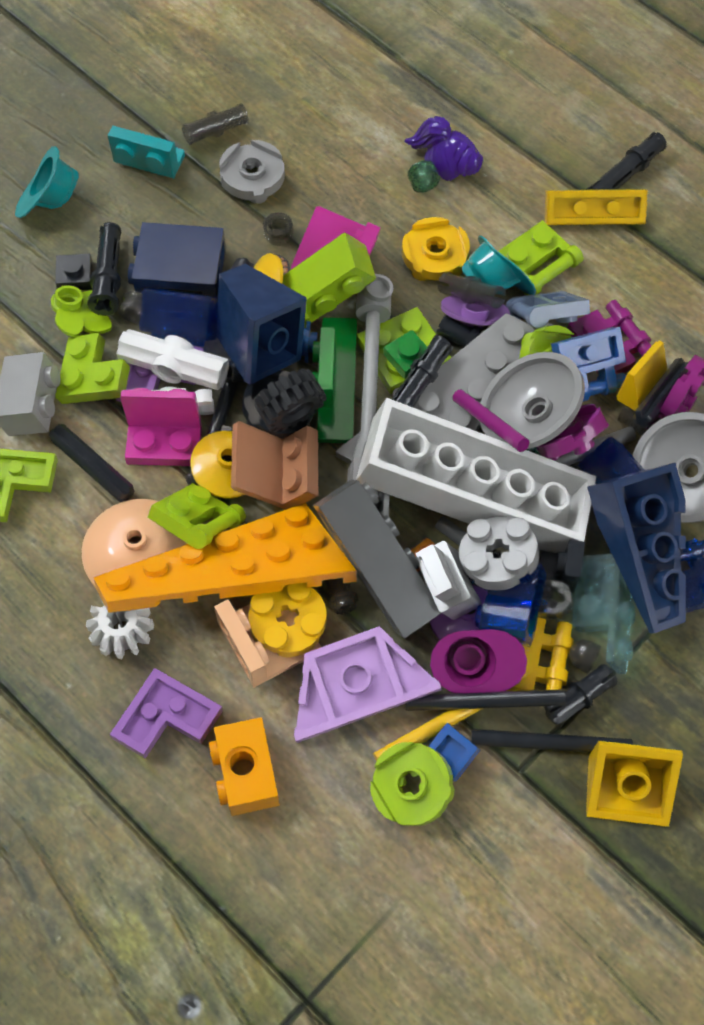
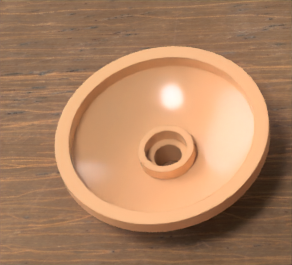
(108, 537)

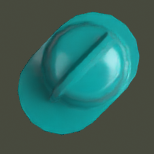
(50, 186)
(496, 268)

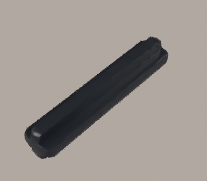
(652, 404)
(91, 463)

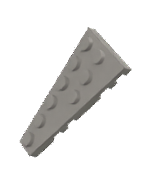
(467, 370)

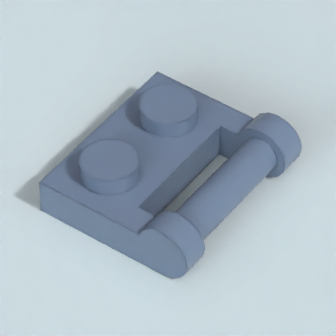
(543, 307)

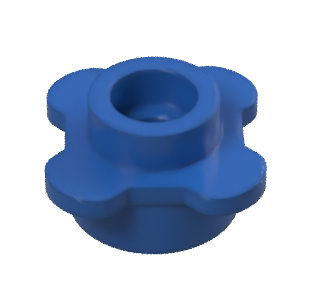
(308, 338)

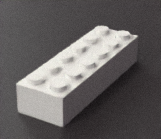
(473, 475)

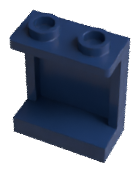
(178, 258)

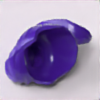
(447, 149)

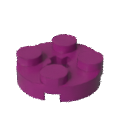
(684, 391)
(578, 435)

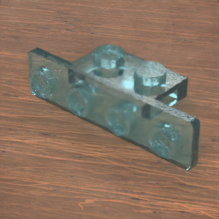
(605, 604)

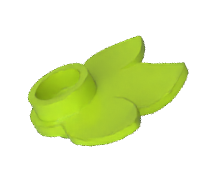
(74, 315)

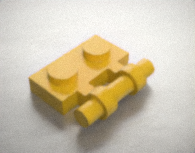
(559, 645)

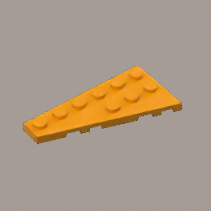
(237, 563)

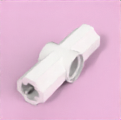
(173, 359)

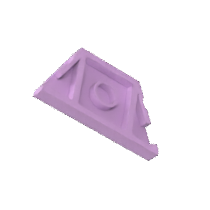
(356, 682)

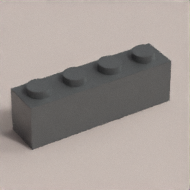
(378, 557)

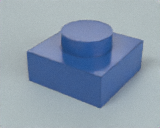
(455, 749)

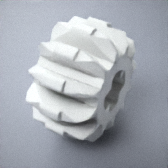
(122, 638)

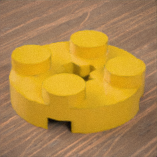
(431, 265)
(284, 639)

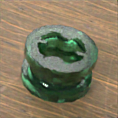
(423, 176)

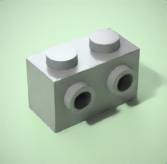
(27, 393)

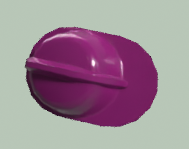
(478, 661)

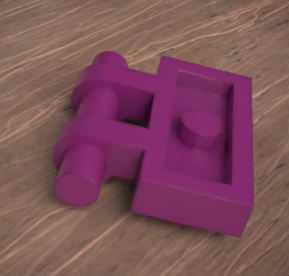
(620, 317)

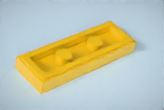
(595, 207)

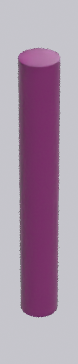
(491, 420)

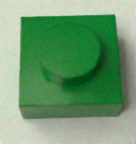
(404, 351)

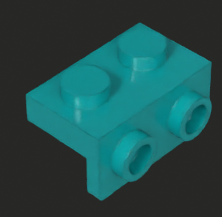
(145, 152)

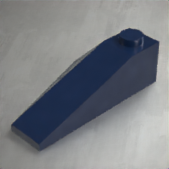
(643, 531)

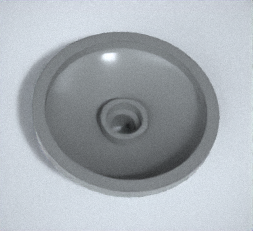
(536, 396)
(678, 440)

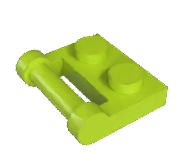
(536, 248)
(189, 508)

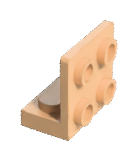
(257, 662)

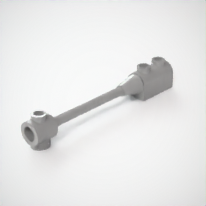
(373, 308)

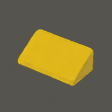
(643, 376)

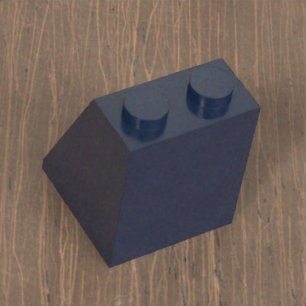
(259, 322)

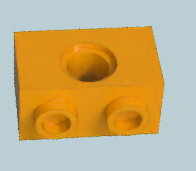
(244, 742)

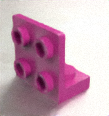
(326, 227)
(161, 426)

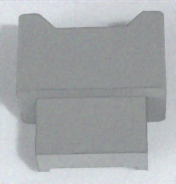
(447, 580)

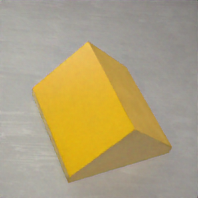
(632, 783)

